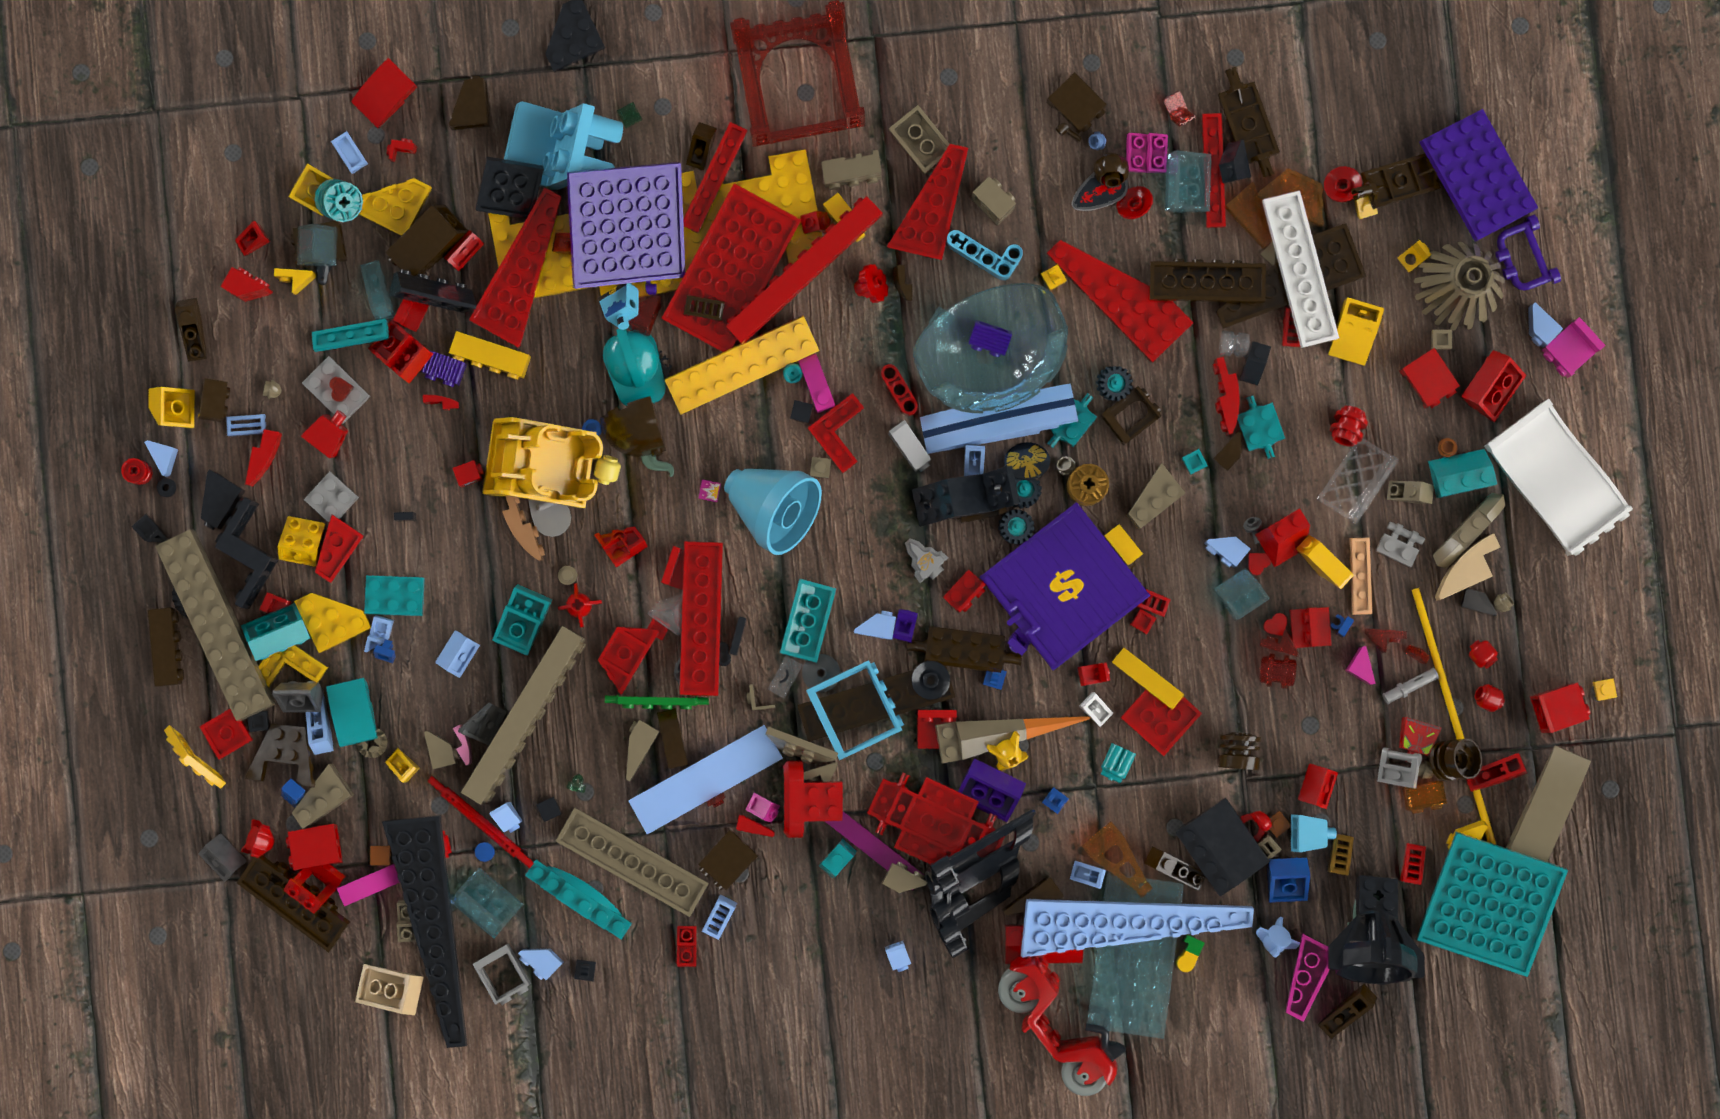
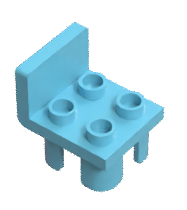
(559, 140)

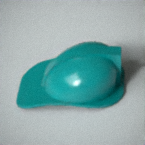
(634, 366)

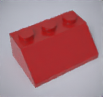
(1494, 385)

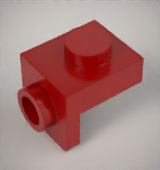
(404, 145)
(815, 222)
(1094, 674)

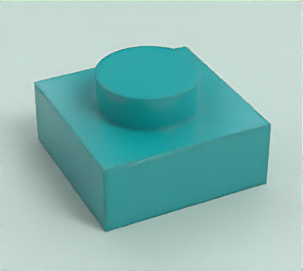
(1194, 461)

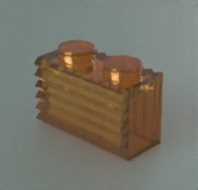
(1424, 796)

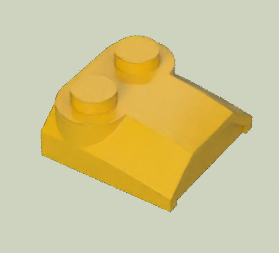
(306, 187)

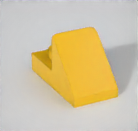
(300, 278)

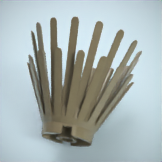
(1458, 287)

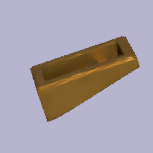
(1331, 867)

